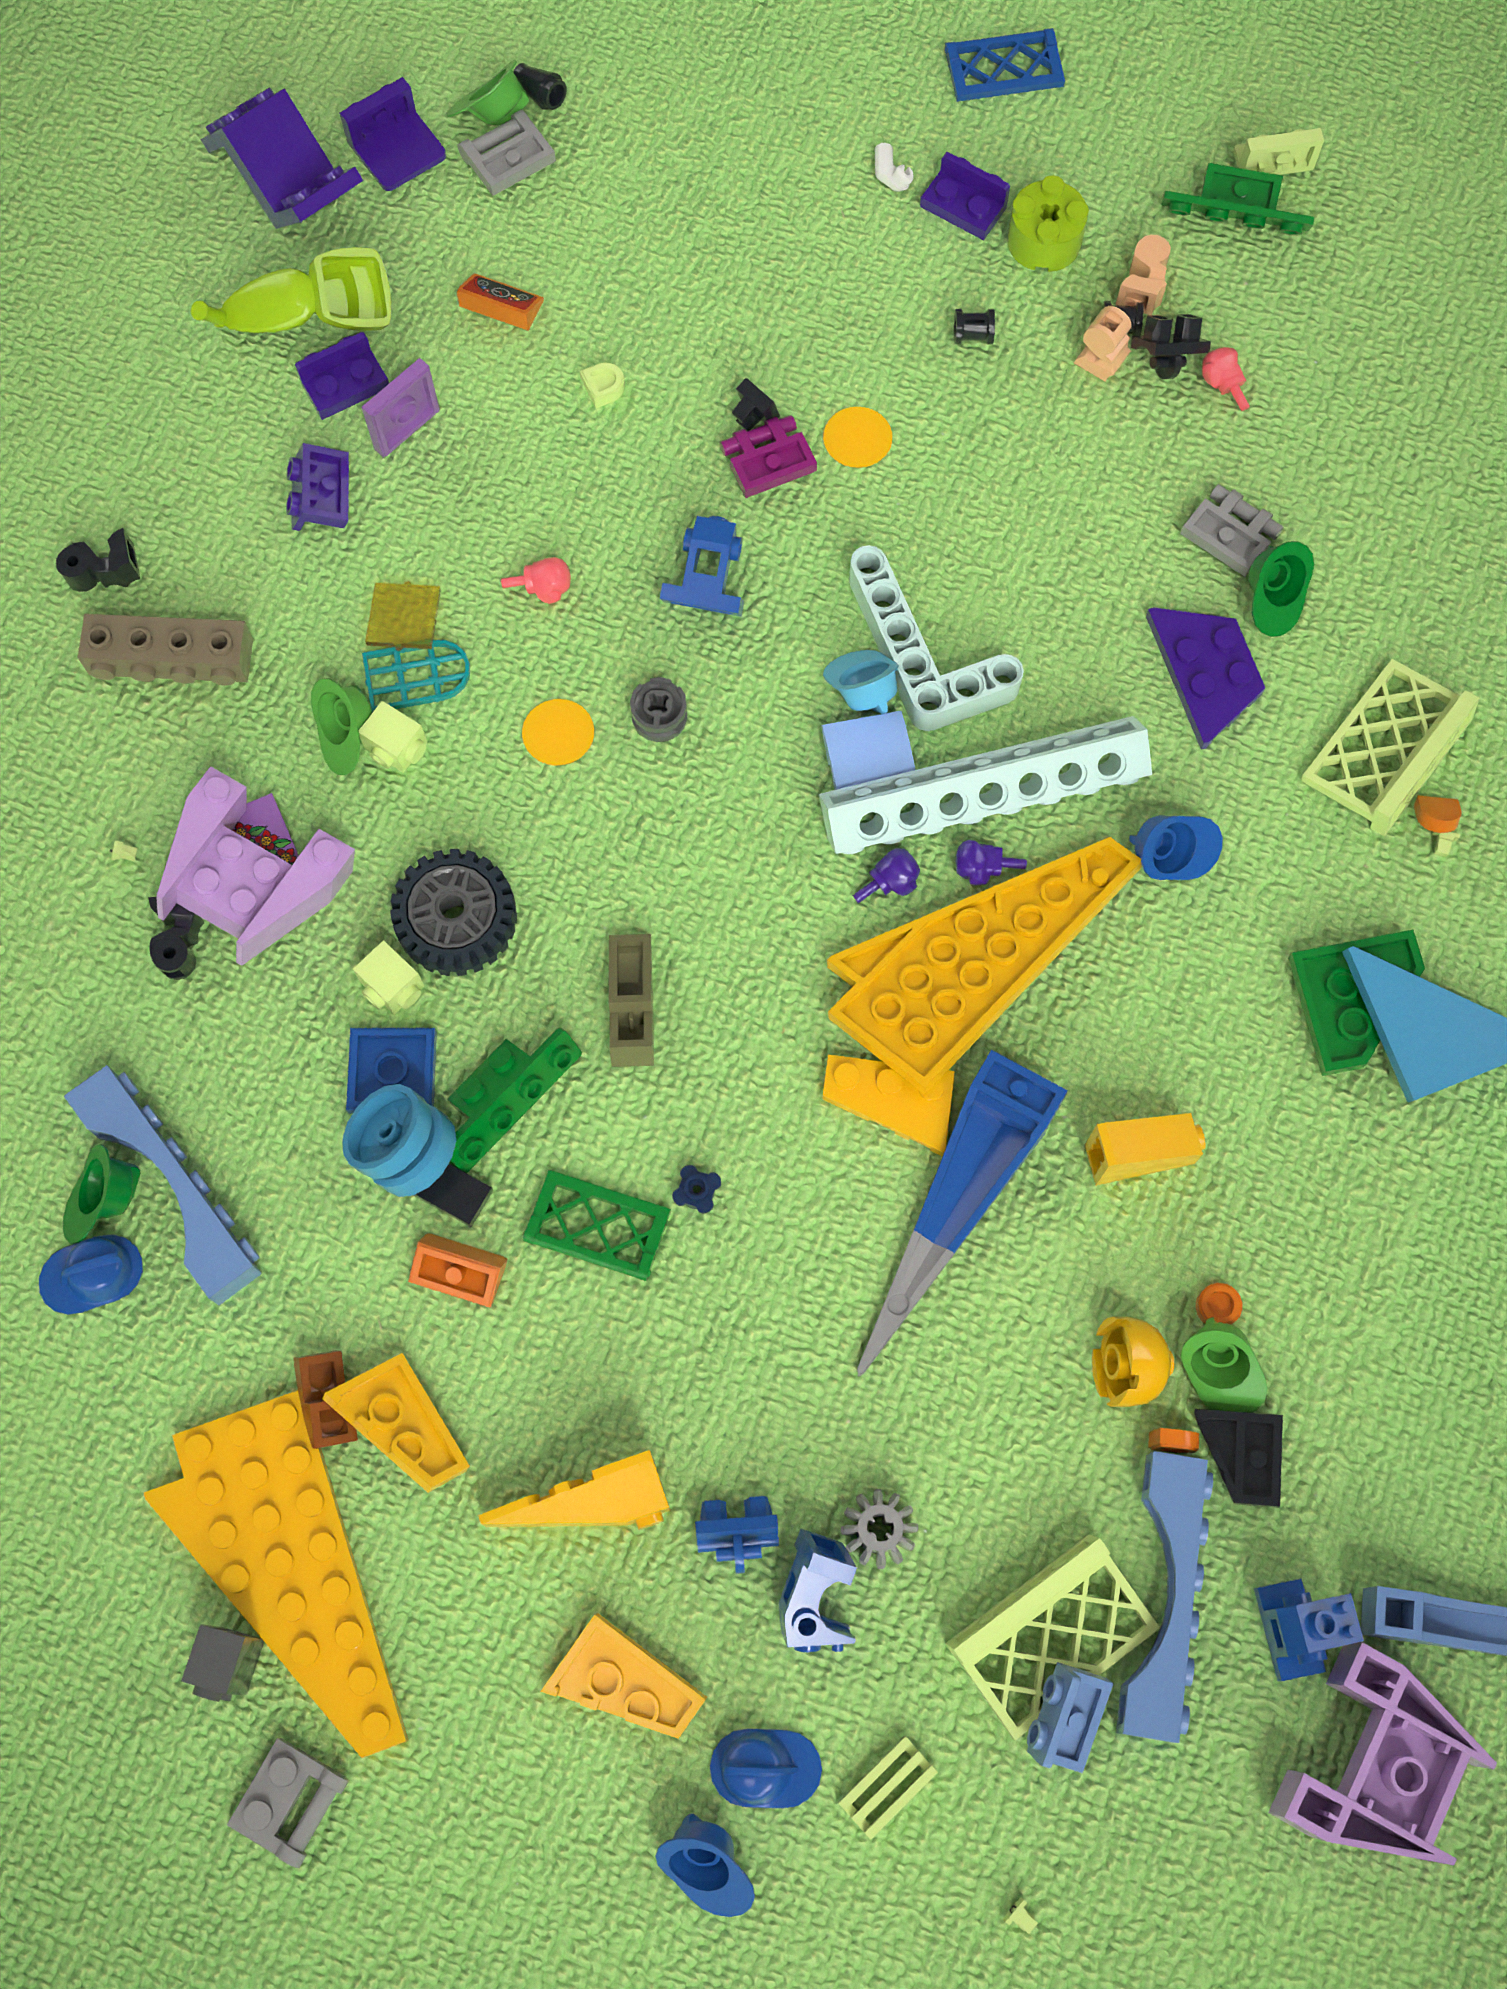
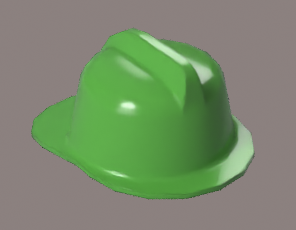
(495, 99)
(339, 716)
(1224, 1368)

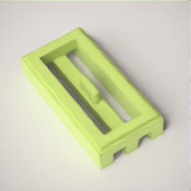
(915, 1760)

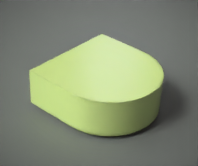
(603, 383)

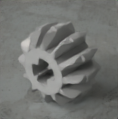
(889, 1517)

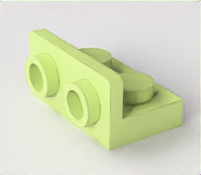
(1280, 152)

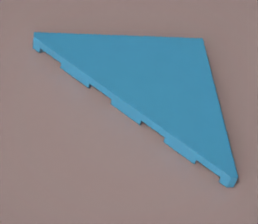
(1425, 1029)

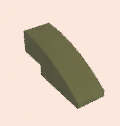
(631, 1000)

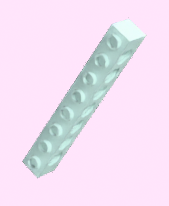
(1005, 767)

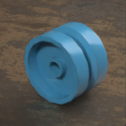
(399, 1140)

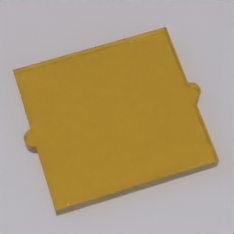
(403, 616)

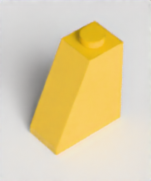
(1143, 1146)

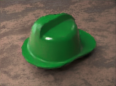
(1280, 586)
(100, 1193)

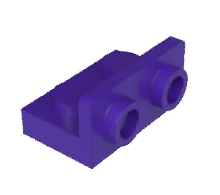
(966, 196)
(341, 375)
(318, 487)

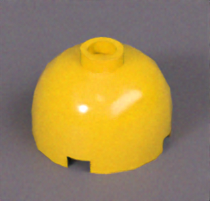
(1131, 1362)

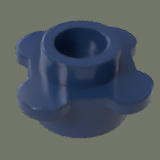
(703, 1200)

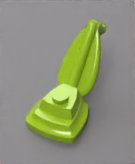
(342, 288)

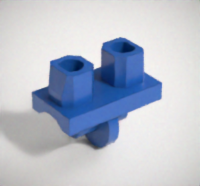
(737, 1537)

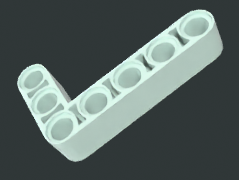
(915, 654)

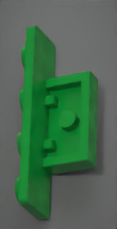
(1241, 196)
(504, 1091)

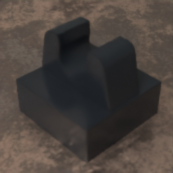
(753, 406)

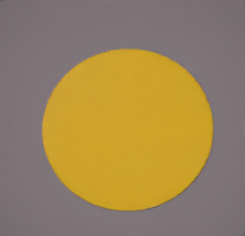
(857, 437)
(558, 732)

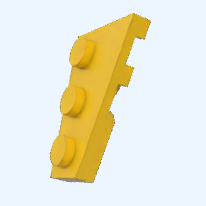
(883, 1096)
(400, 1421)
(624, 1679)

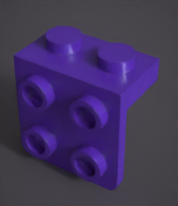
(391, 136)

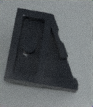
(1246, 1453)

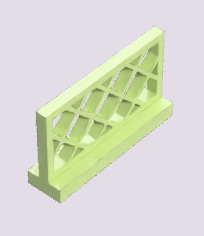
(1415, 768)
(1029, 1602)

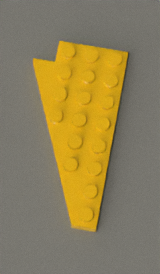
(950, 975)
(274, 1542)

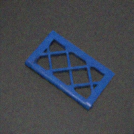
(1025, 83)

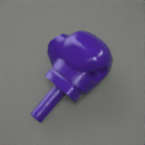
(981, 861)
(894, 872)

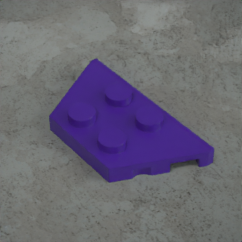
(1207, 667)

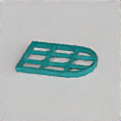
(402, 667)

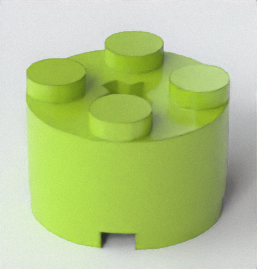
(1047, 224)

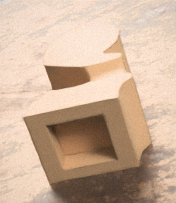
(1146, 275)
(1105, 343)

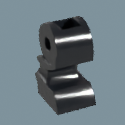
(85, 570)
(171, 948)

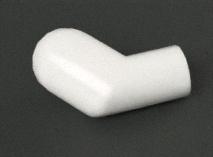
(889, 174)

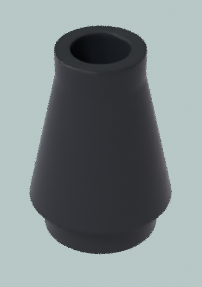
(541, 86)

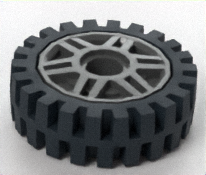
(449, 883)

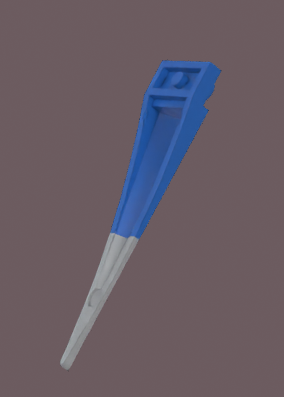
(991, 1140)

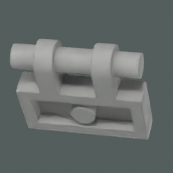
(1226, 536)

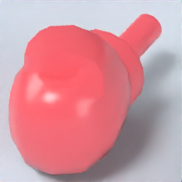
(1223, 372)
(545, 577)

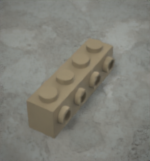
(165, 648)

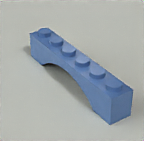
(211, 1250)
(1433, 1620)
(1154, 1693)

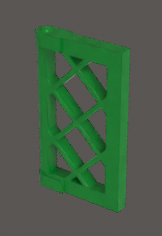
(587, 1192)

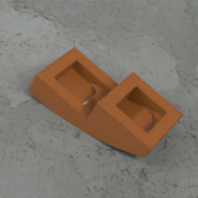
(314, 1377)

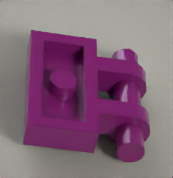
(771, 464)

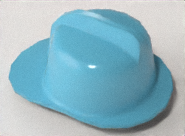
(864, 679)

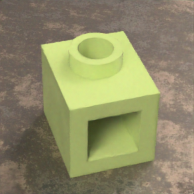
(393, 738)
(388, 979)

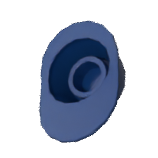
(1177, 846)
(90, 1274)
(765, 1768)
(705, 1867)

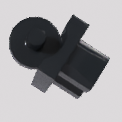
(1169, 347)

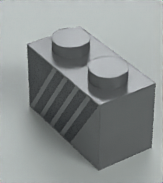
(222, 1662)

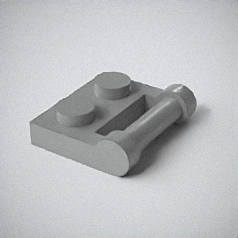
(510, 160)
(275, 1795)

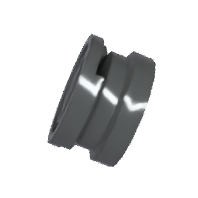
(658, 710)

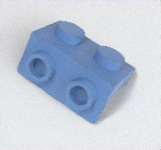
(1068, 1717)

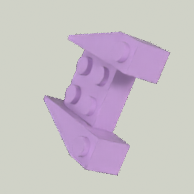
(240, 882)
(1398, 1772)

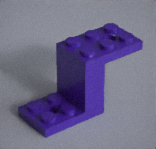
(279, 157)

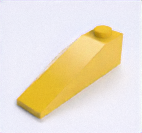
(616, 1496)

